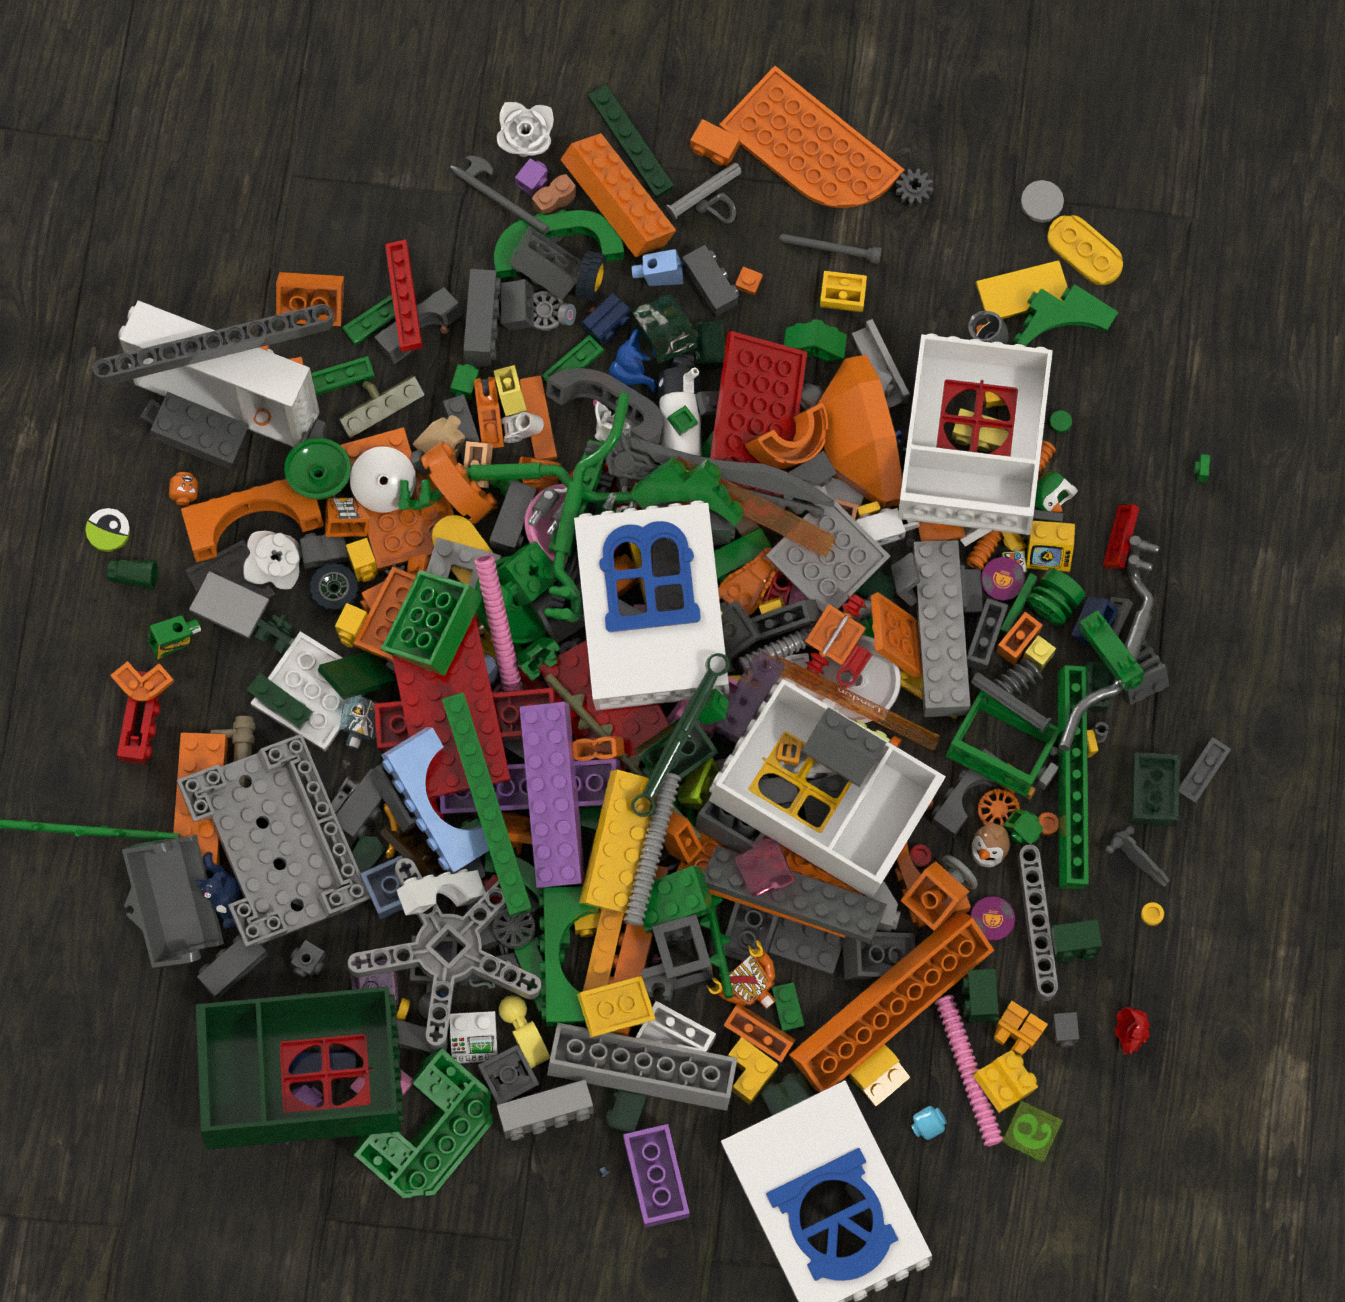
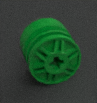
(1055, 597)

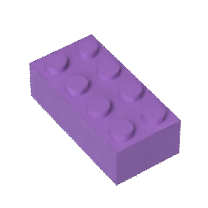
(656, 1175)

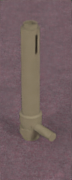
(242, 740)

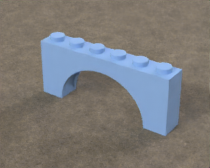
(409, 766)

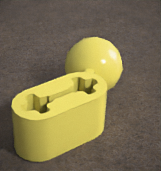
(513, 1011)

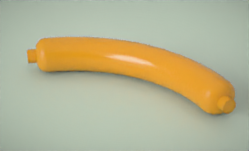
(394, 827)

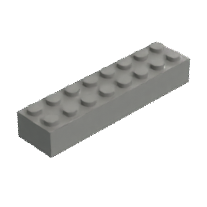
(941, 629)
(642, 1067)

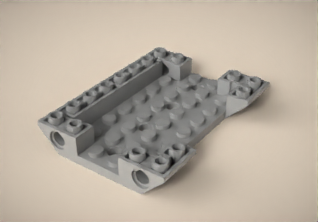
(299, 832)

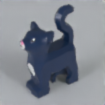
(220, 890)

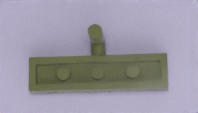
(380, 405)

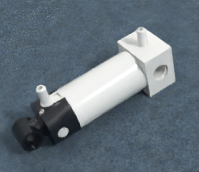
(676, 389)

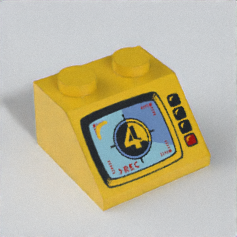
(1050, 546)

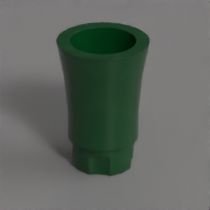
(134, 573)

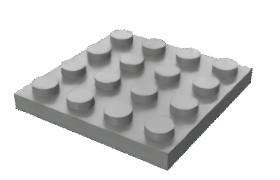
(844, 569)

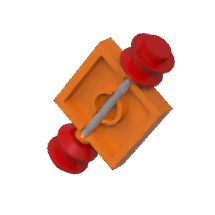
(835, 634)

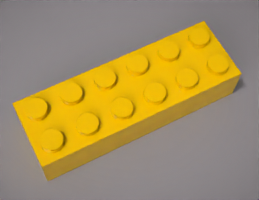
(617, 844)

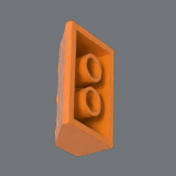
(301, 291)

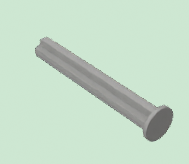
(703, 190)

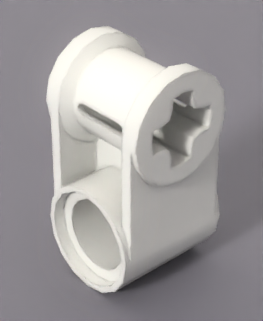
(521, 426)

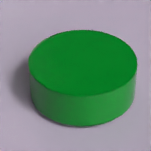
(1060, 421)

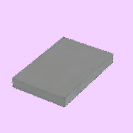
(229, 605)

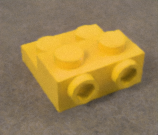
(1006, 1080)

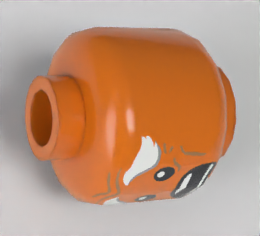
(183, 488)

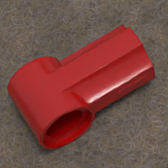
(854, 664)

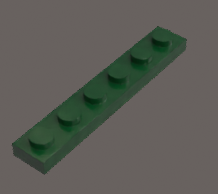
(631, 141)

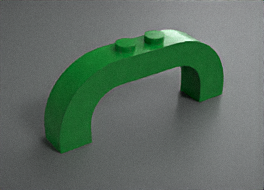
(561, 224)

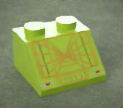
(696, 787)

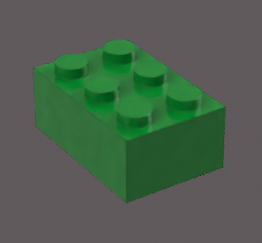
(678, 897)

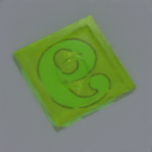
(1032, 1131)

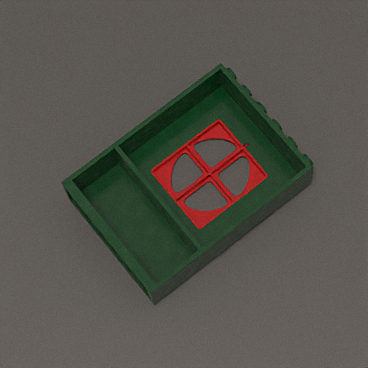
(248, 1056)

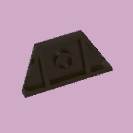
(414, 846)

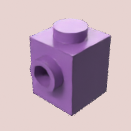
(532, 177)

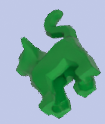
(538, 653)

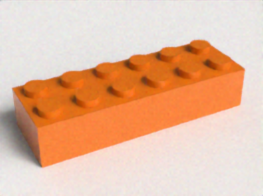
(618, 194)
(196, 754)

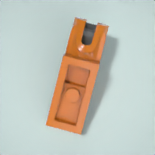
(488, 412)

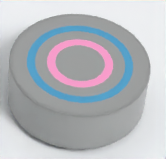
(566, 314)

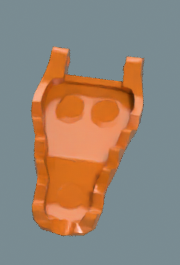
(749, 583)

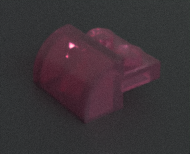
(765, 867)

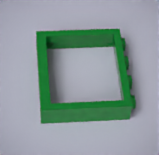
(990, 766)

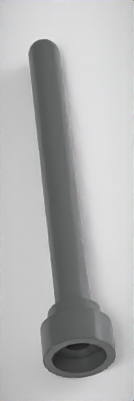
(872, 254)

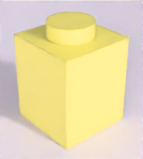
(1040, 652)

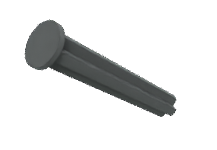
(1011, 702)

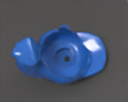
(628, 364)

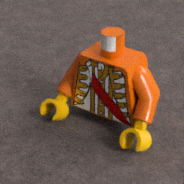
(750, 980)

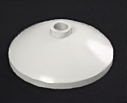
(370, 468)

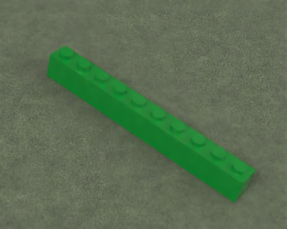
(1072, 783)
(487, 805)

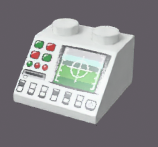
(473, 1036)

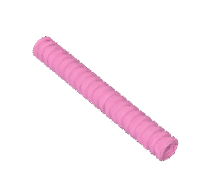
(498, 623)
(968, 1069)

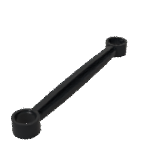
(604, 485)

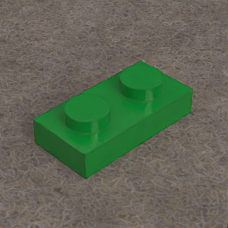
(788, 1007)

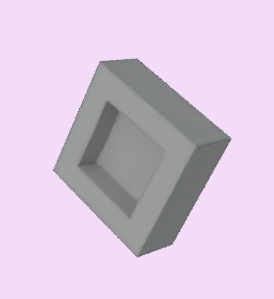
(1046, 775)

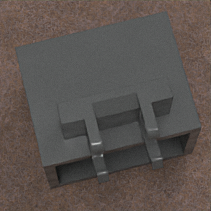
(665, 974)

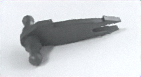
(1136, 855)

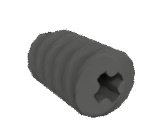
(1019, 677)

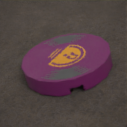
(1002, 579)
(994, 917)

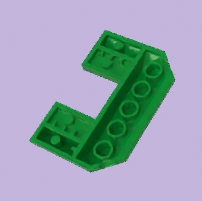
(443, 1141)

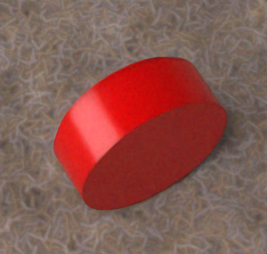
(920, 855)

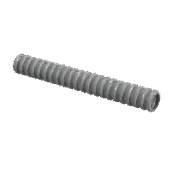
(796, 641)
(652, 850)

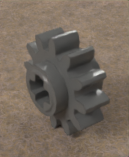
(914, 179)

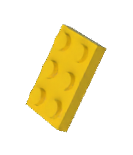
(616, 1006)

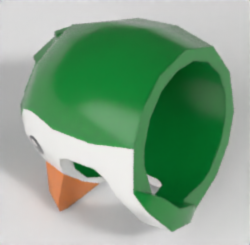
(1052, 493)

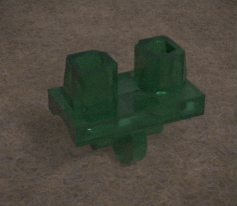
(267, 628)

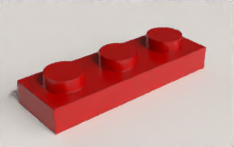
(1120, 536)

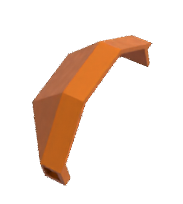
(861, 433)

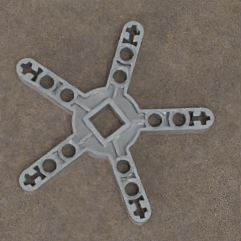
(444, 974)

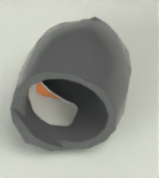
(991, 332)

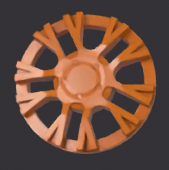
(998, 808)

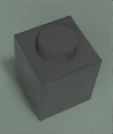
(1065, 1029)

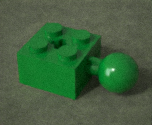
(525, 575)

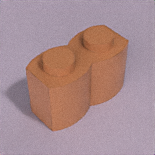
(558, 194)

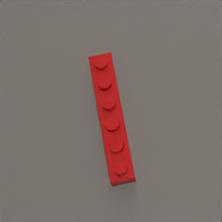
(403, 296)

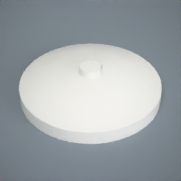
(877, 682)

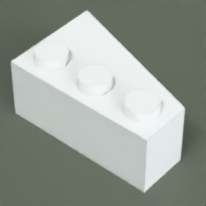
(676, 1030)

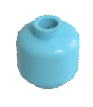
(929, 1123)

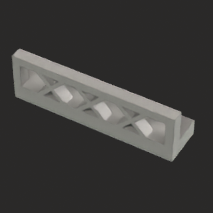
(871, 343)

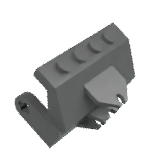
(169, 902)

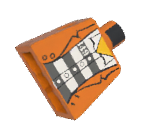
(345, 517)

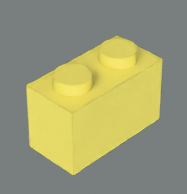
(510, 390)

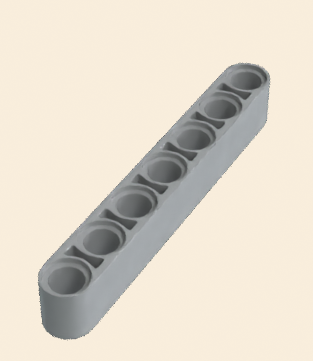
(1037, 933)

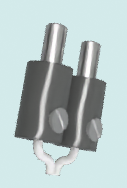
(543, 507)

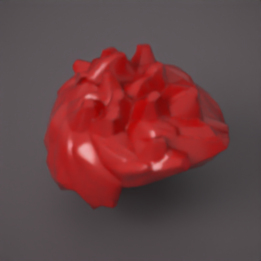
(1132, 1029)

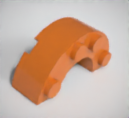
(807, 443)
(454, 484)

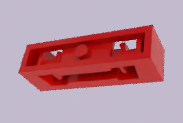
(134, 752)

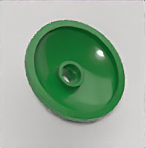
(316, 457)

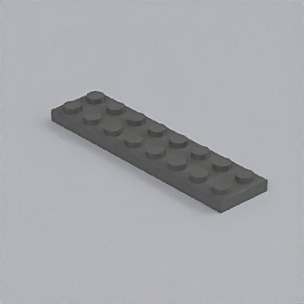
(802, 899)

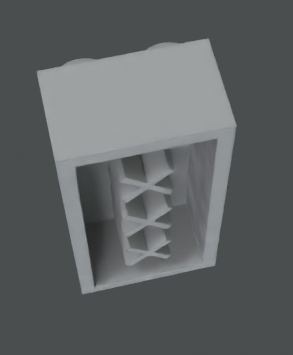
(545, 1110)

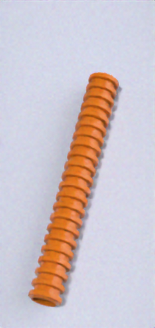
(988, 542)

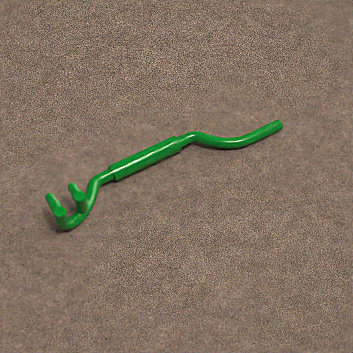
(501, 472)
(571, 510)

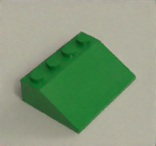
(432, 622)

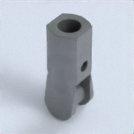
(341, 797)

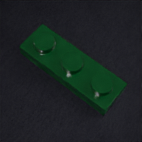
(279, 701)

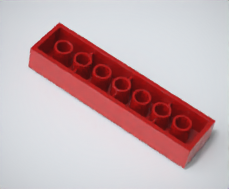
(392, 727)

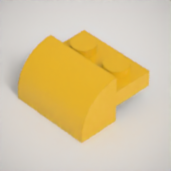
(843, 291)
(879, 1075)

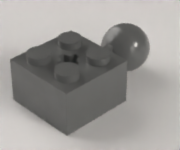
(448, 951)

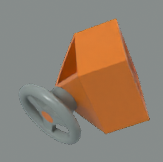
(939, 891)

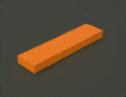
(536, 404)

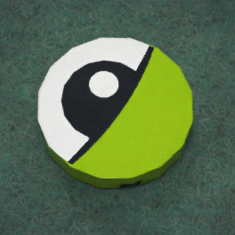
(107, 530)

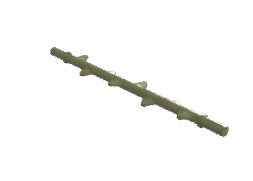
(587, 721)

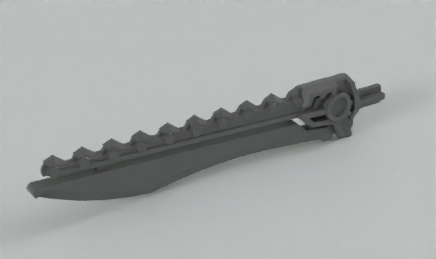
(636, 465)

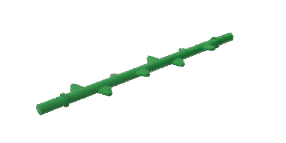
(86, 830)
(719, 939)

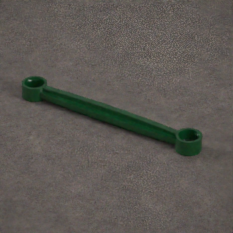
(680, 734)

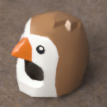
(991, 842)

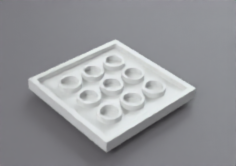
(300, 678)

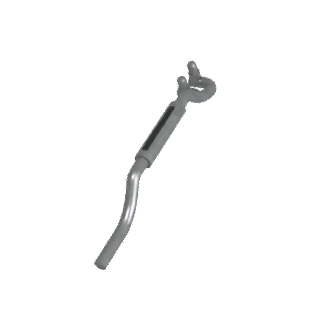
(1134, 639)

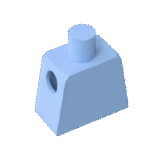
(660, 268)

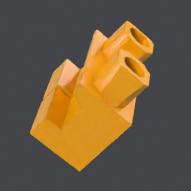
(1009, 1026)

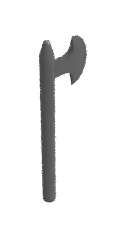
(481, 165)

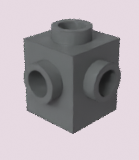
(307, 952)

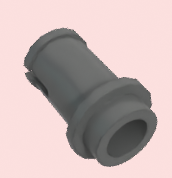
(1100, 732)

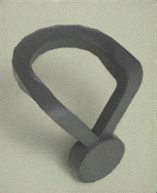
(704, 205)

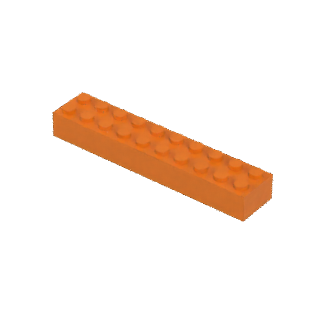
(891, 1002)

